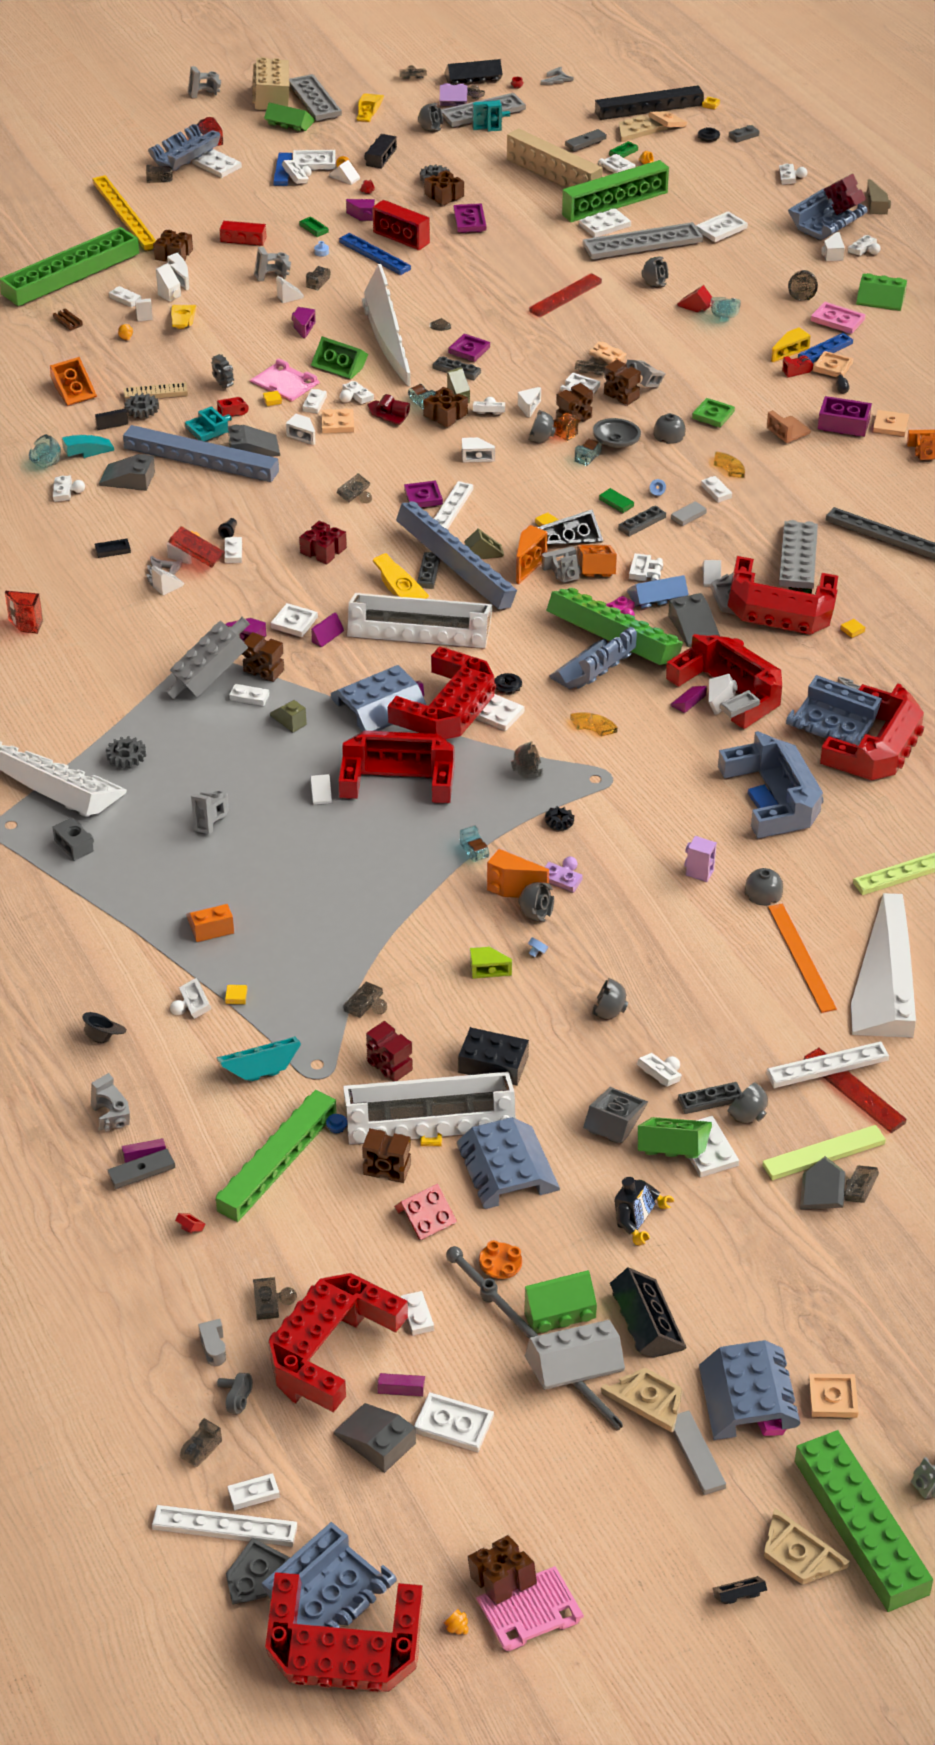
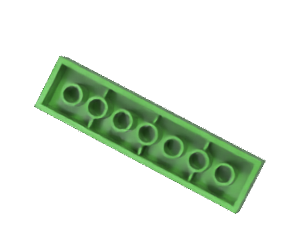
(615, 191)
(610, 623)
(863, 1521)

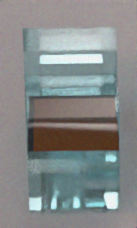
(419, 393)
(589, 450)
(473, 843)

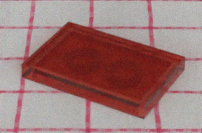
(196, 546)

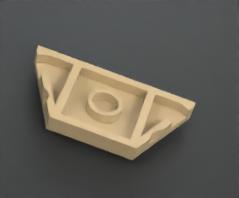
(639, 127)
(648, 1396)
(800, 1552)

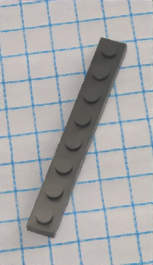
(881, 532)

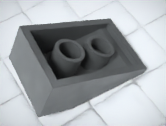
(253, 440)
(130, 473)
(692, 616)
(614, 1114)
(377, 1435)

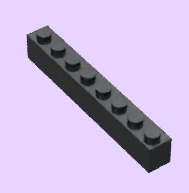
(649, 102)

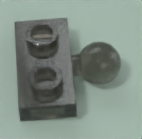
(412, 71)
(475, 92)
(591, 365)
(355, 488)
(365, 997)
(860, 1184)
(267, 1297)

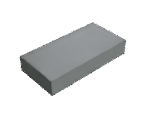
(688, 513)
(739, 704)

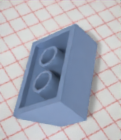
(658, 591)

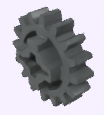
(431, 170)
(222, 371)
(142, 405)
(126, 752)

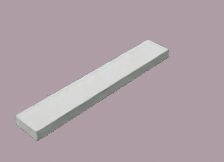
(453, 504)
(827, 1064)
(224, 1525)

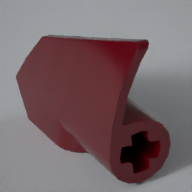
(390, 409)

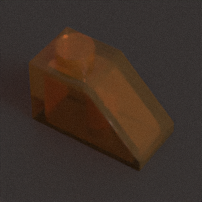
(566, 426)

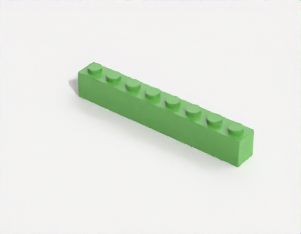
(275, 1156)

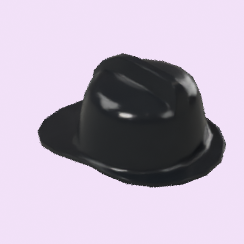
(100, 1027)

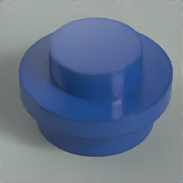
(336, 1123)

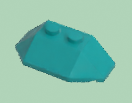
(261, 1060)

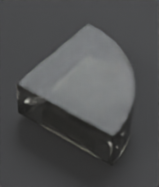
(440, 325)

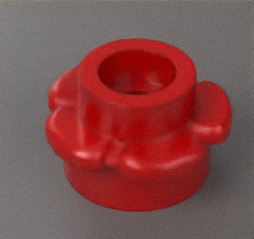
(517, 82)

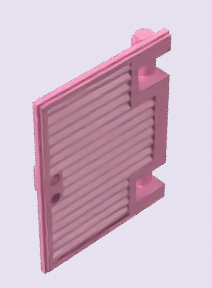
(288, 381)
(532, 1610)

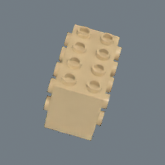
(270, 82)

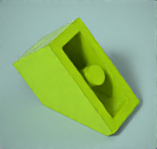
(489, 962)

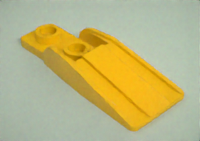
(368, 106)
(182, 315)
(397, 579)

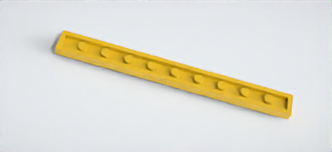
(124, 212)

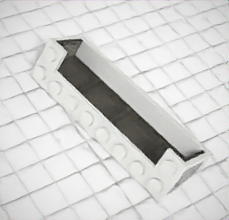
(419, 620)
(428, 1105)

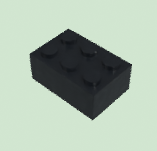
(493, 1053)

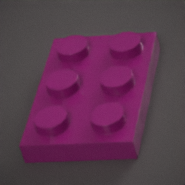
(469, 218)

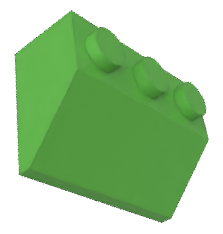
(288, 117)
(881, 292)
(339, 358)
(673, 1136)
(560, 1302)

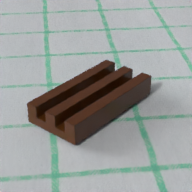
(68, 318)

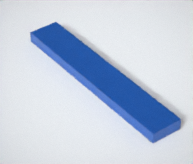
(375, 253)

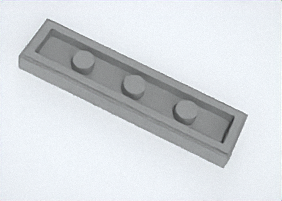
(698, 1454)

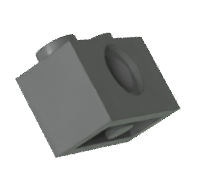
(73, 838)

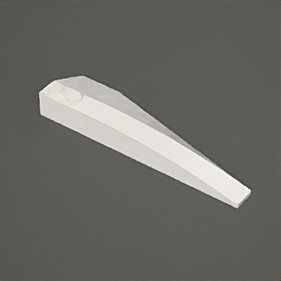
(384, 323)
(58, 782)
(884, 990)

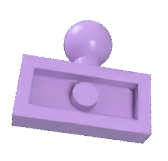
(565, 876)

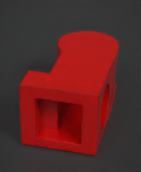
(796, 366)
(232, 406)

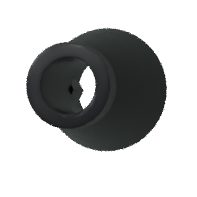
(227, 528)

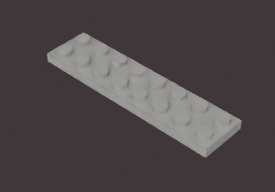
(642, 240)
(798, 554)

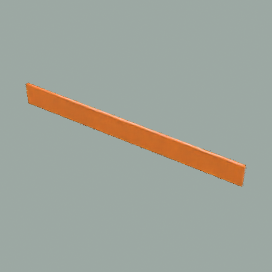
(802, 958)

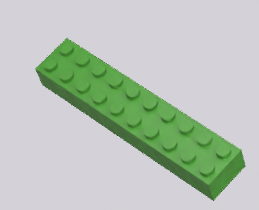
(69, 266)

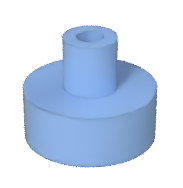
(321, 249)
(662, 487)
(536, 947)

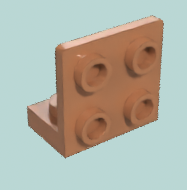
(786, 428)

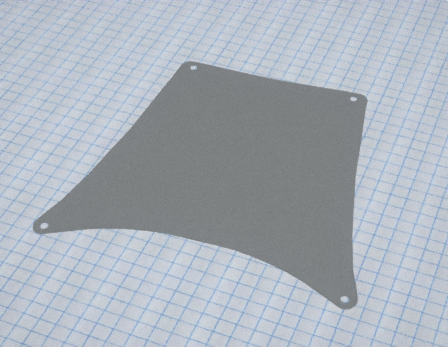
(304, 881)

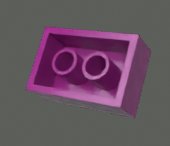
(844, 416)

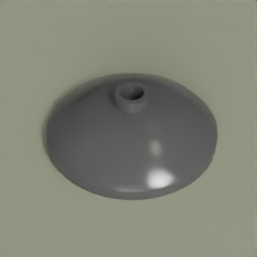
(616, 432)

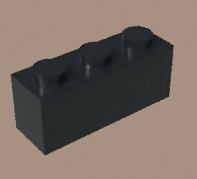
(381, 151)

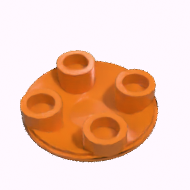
(500, 1260)

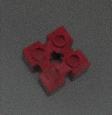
(844, 194)
(323, 542)
(389, 1051)

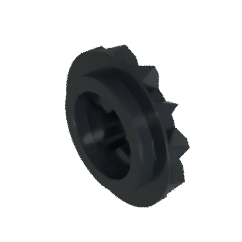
(708, 134)
(512, 684)
(555, 823)

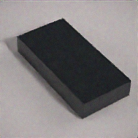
(111, 419)
(112, 548)

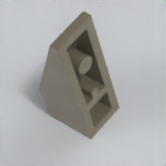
(877, 199)

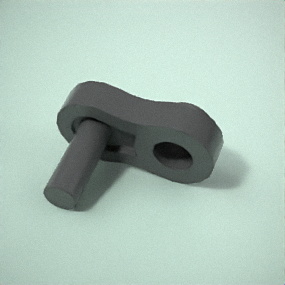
(240, 1390)

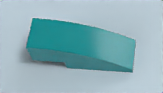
(86, 445)

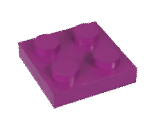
(469, 347)
(424, 493)

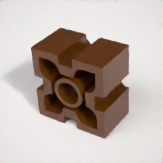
(444, 187)
(172, 243)
(622, 382)
(575, 402)
(445, 407)
(263, 657)
(386, 1155)
(502, 1569)

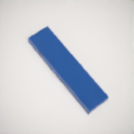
(281, 176)
(831, 345)

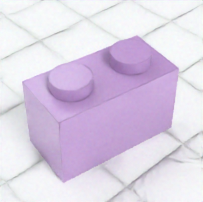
(453, 94)
(700, 858)

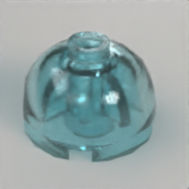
(725, 308)
(45, 452)

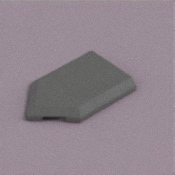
(823, 1186)
(251, 1569)

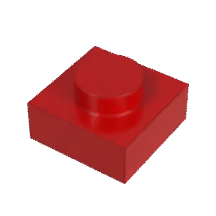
(189, 1222)

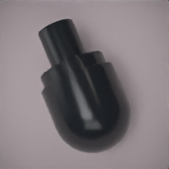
(842, 384)

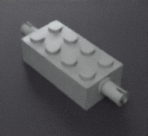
(208, 658)

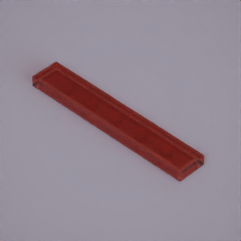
(565, 295)
(863, 1097)

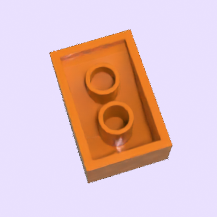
(72, 381)
(530, 549)
(597, 560)
(511, 874)

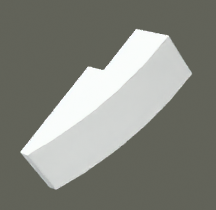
(180, 269)

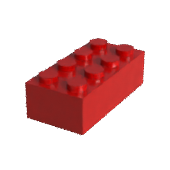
(401, 224)

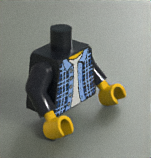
(634, 1204)

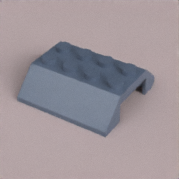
(182, 151)
(817, 217)
(595, 660)
(373, 694)
(836, 711)
(505, 1159)
(747, 1386)
(334, 1580)

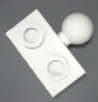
(298, 174)
(788, 174)
(864, 244)
(355, 391)
(489, 405)
(64, 486)
(193, 999)
(661, 1070)

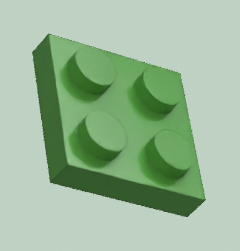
(713, 412)

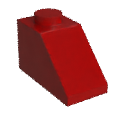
(696, 300)

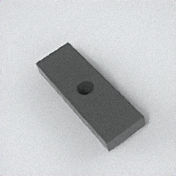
(585, 140)
(444, 364)
(642, 520)
(428, 570)
(709, 1097)
(141, 1168)

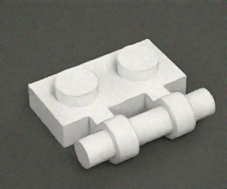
(575, 379)
(640, 568)

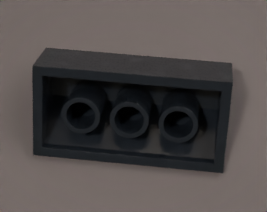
(473, 71)
(646, 1314)

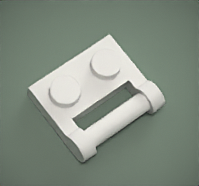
(615, 163)

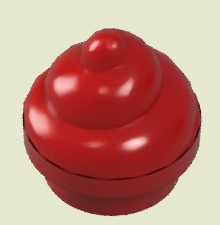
(367, 186)

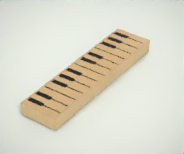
(158, 391)

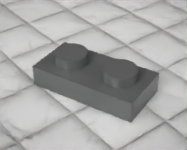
(744, 133)

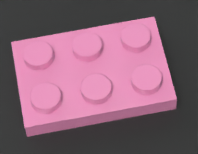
(838, 317)

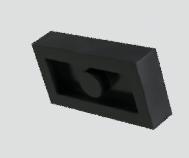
(748, 1587)

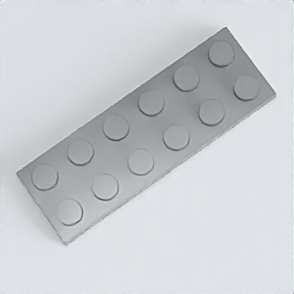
(315, 97)
(464, 113)

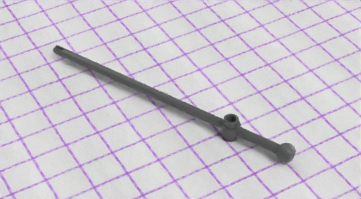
(489, 1293)

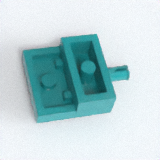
(488, 115)
(208, 424)

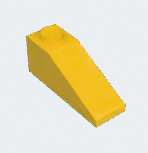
(790, 344)

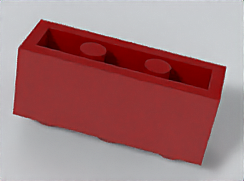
(243, 233)

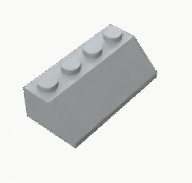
(575, 1354)

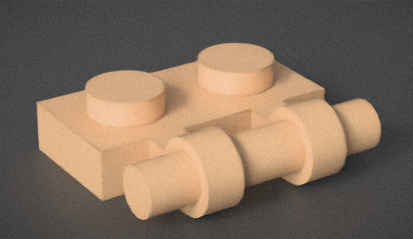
(607, 353)

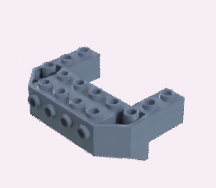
(786, 778)

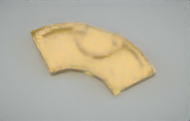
(730, 464)
(593, 722)

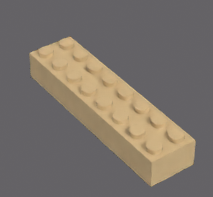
(549, 160)

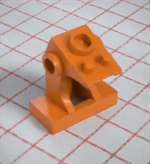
(923, 447)

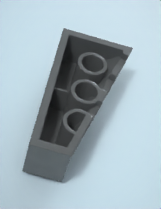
(574, 529)

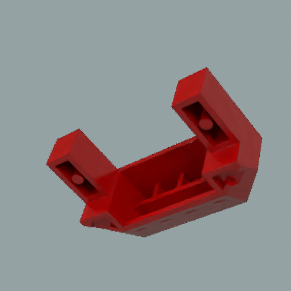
(781, 606)
(725, 656)
(456, 704)
(886, 752)
(398, 756)
(313, 1320)
(342, 1655)

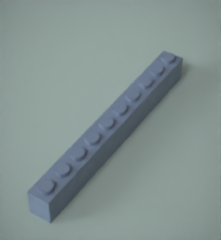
(201, 453)
(456, 555)

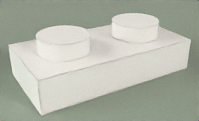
(124, 296)
(314, 401)
(716, 489)
(233, 550)
(249, 695)
(418, 1313)
(253, 1491)

